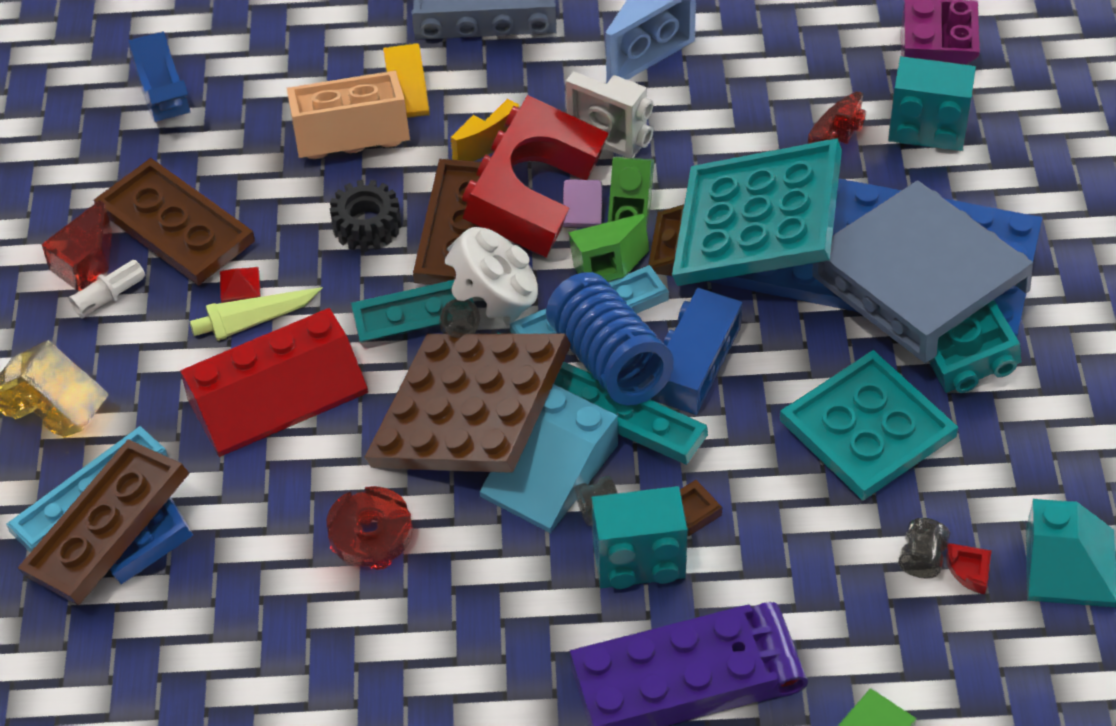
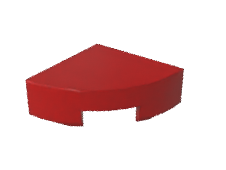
(969, 566)

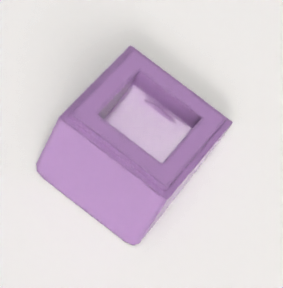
(584, 203)

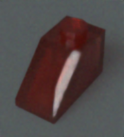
(81, 248)

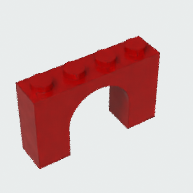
(506, 204)

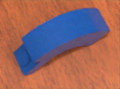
(158, 77)

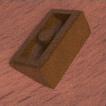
(665, 240)

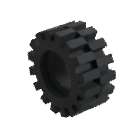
(367, 231)

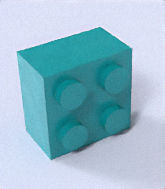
(931, 103)
(639, 537)

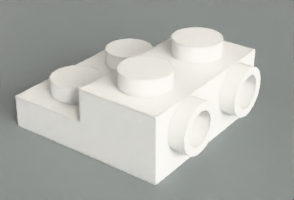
(615, 107)

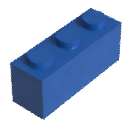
(699, 348)

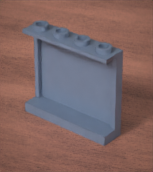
(482, 18)
(920, 268)

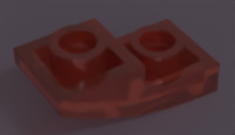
(840, 120)

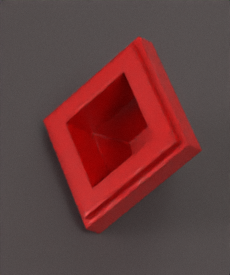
(239, 284)

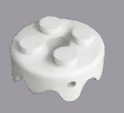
(497, 271)

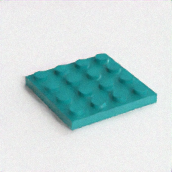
(758, 213)

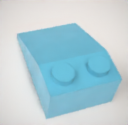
(563, 451)

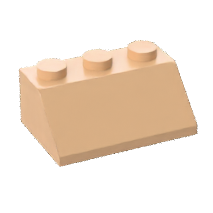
(348, 114)

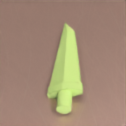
(239, 315)

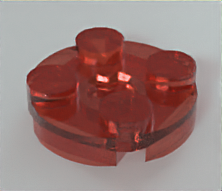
(374, 547)

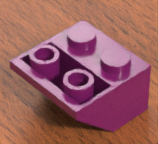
(940, 30)

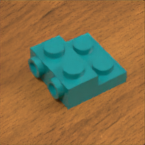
(975, 350)

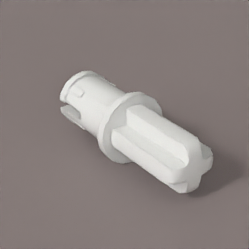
(106, 288)

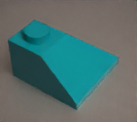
(1069, 555)

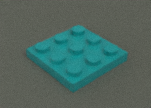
(868, 424)

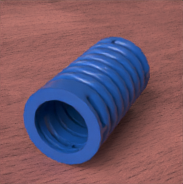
(610, 338)

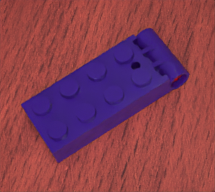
(689, 668)

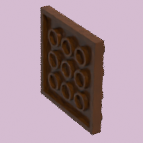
(469, 402)

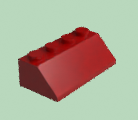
(273, 382)

